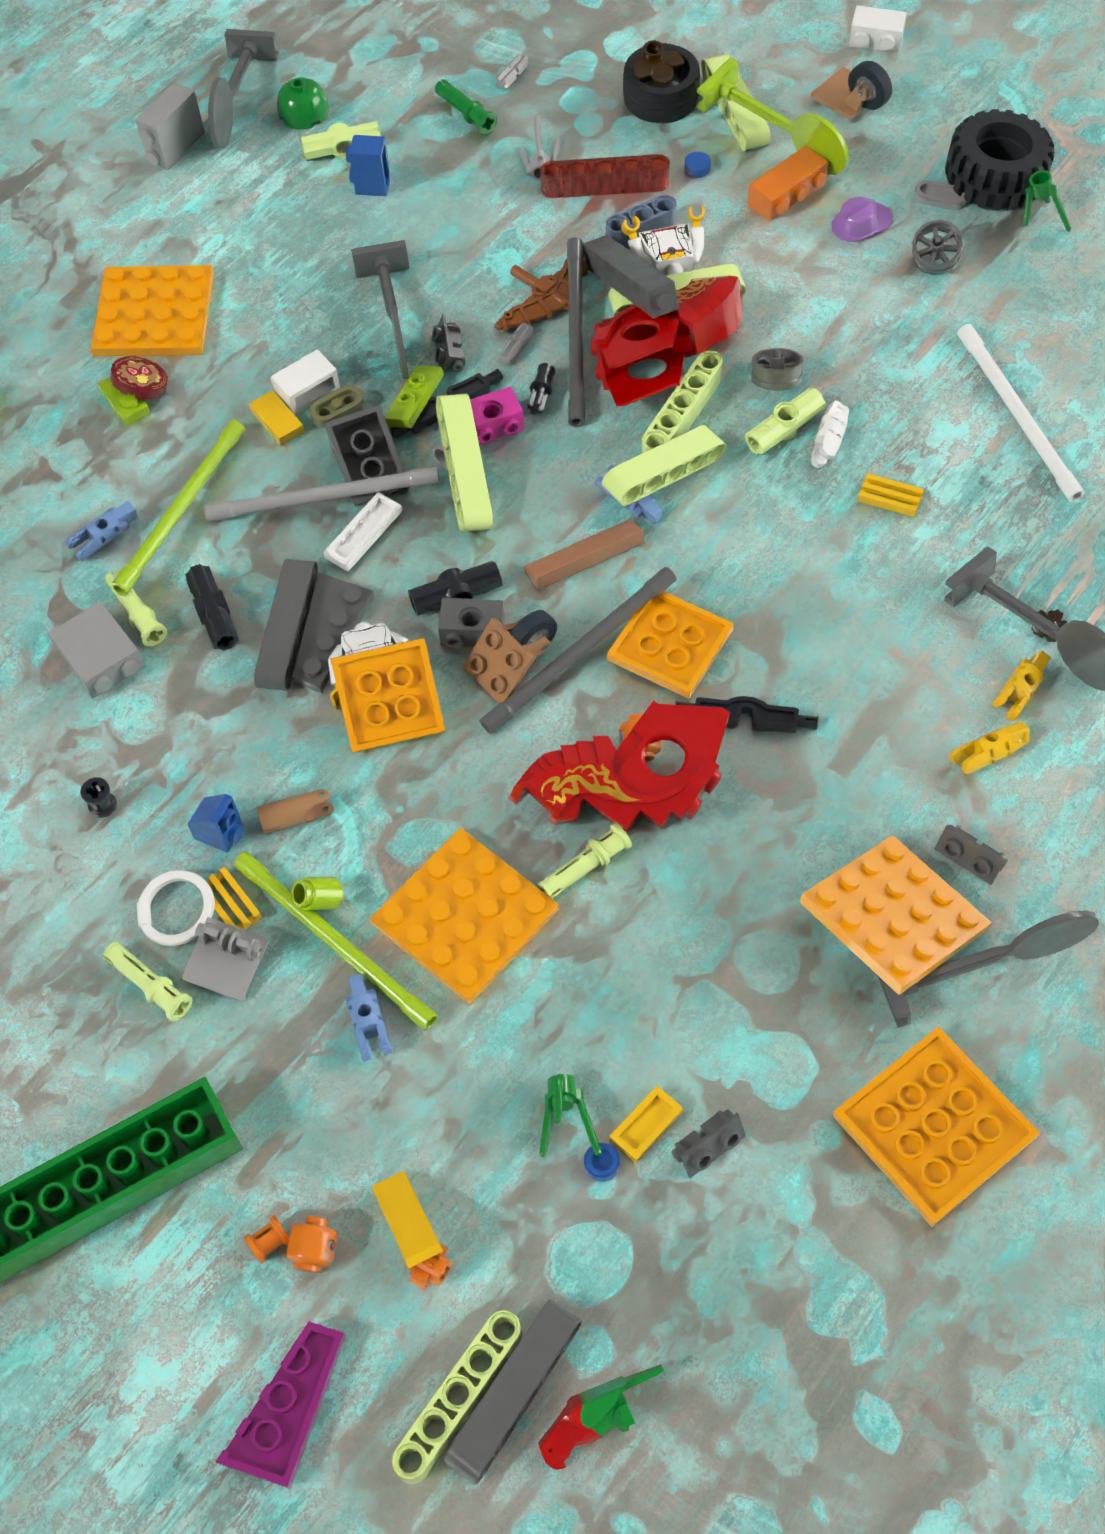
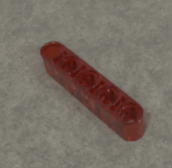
(605, 176)

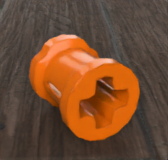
(267, 1239)

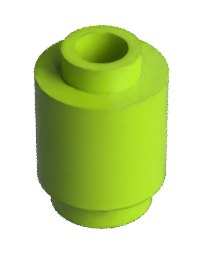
(317, 893)

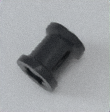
(94, 797)

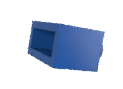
(368, 165)

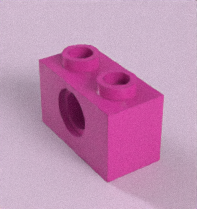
(497, 415)

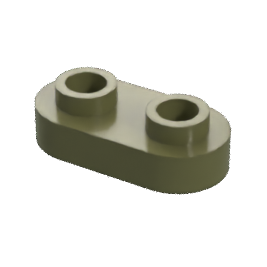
(336, 405)

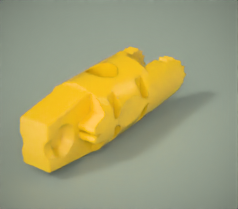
(1022, 684)
(991, 747)

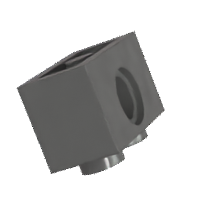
(459, 613)

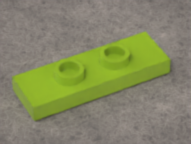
(414, 396)

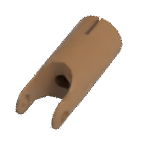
(294, 810)

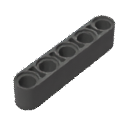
(286, 624)
(512, 1392)

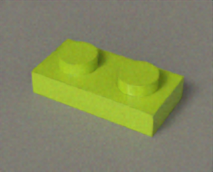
(126, 406)

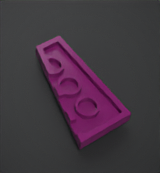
(280, 1424)

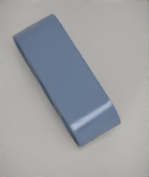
(653, 214)

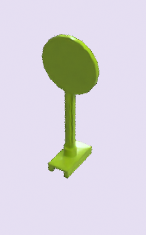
(805, 130)

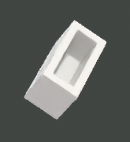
(877, 29)
(305, 381)

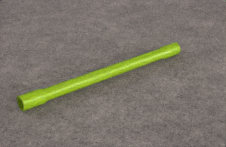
(132, 570)
(409, 1004)

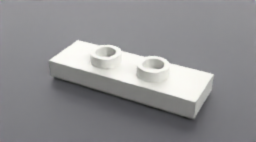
(362, 531)

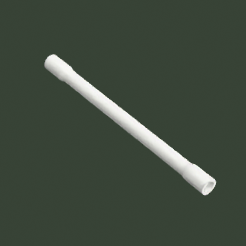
(1064, 477)

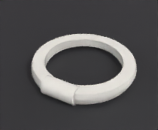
(153, 887)

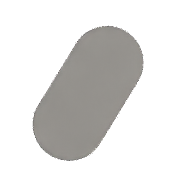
(938, 195)

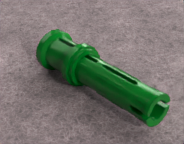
(472, 110)

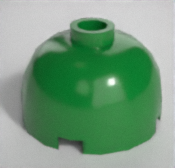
(302, 103)

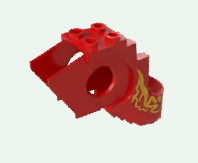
(706, 315)
(620, 781)

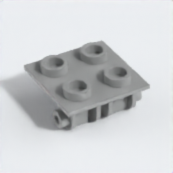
(225, 958)

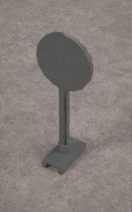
(245, 46)
(380, 261)
(1077, 641)
(1035, 942)

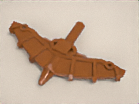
(548, 297)

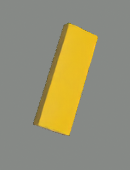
(406, 1219)

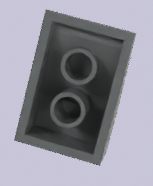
(364, 448)

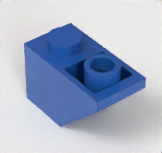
(217, 822)

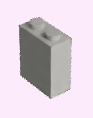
(170, 126)
(96, 649)

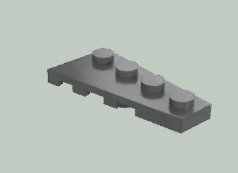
(333, 610)

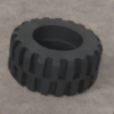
(991, 136)

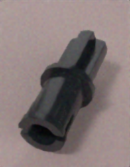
(540, 388)

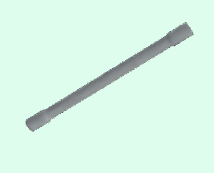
(413, 478)

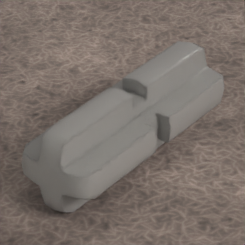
(512, 71)
(517, 343)

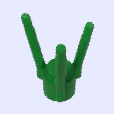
(1041, 189)
(561, 1097)

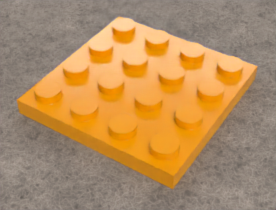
(153, 310)
(895, 914)
(464, 915)
(935, 1125)

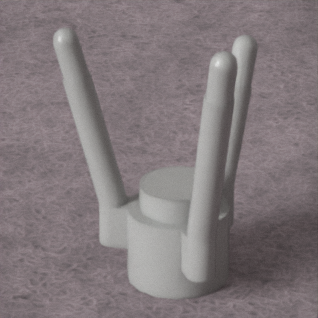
(540, 157)

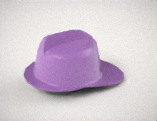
(861, 219)

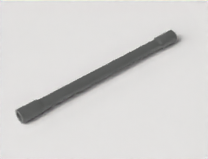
(576, 402)
(504, 711)

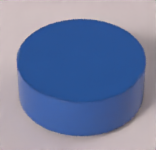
(697, 164)
(602, 1167)

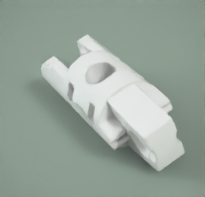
(830, 434)

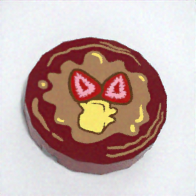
(138, 377)

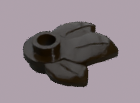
(657, 62)

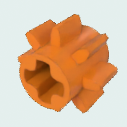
(431, 1270)

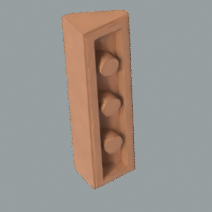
(584, 554)

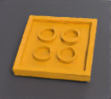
(671, 643)
(387, 694)

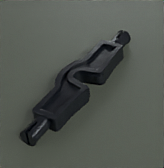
(474, 386)
(764, 716)

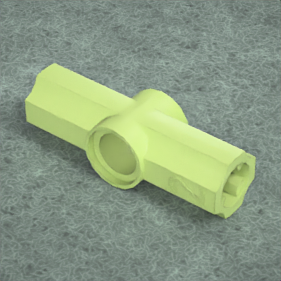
(335, 140)
(785, 421)

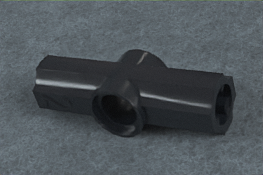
(455, 584)
(211, 607)

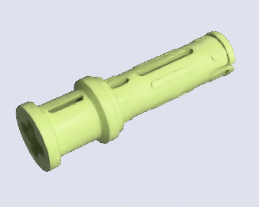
(140, 616)
(597, 853)
(157, 988)

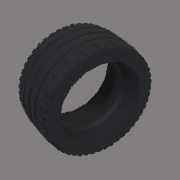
(667, 103)

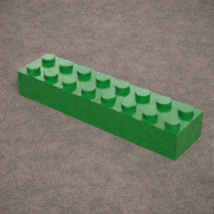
(112, 1175)

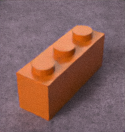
(787, 183)

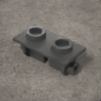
(448, 345)
(964, 851)
(722, 1133)

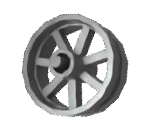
(937, 247)
(777, 369)

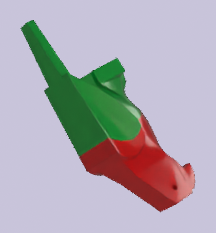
(590, 1417)

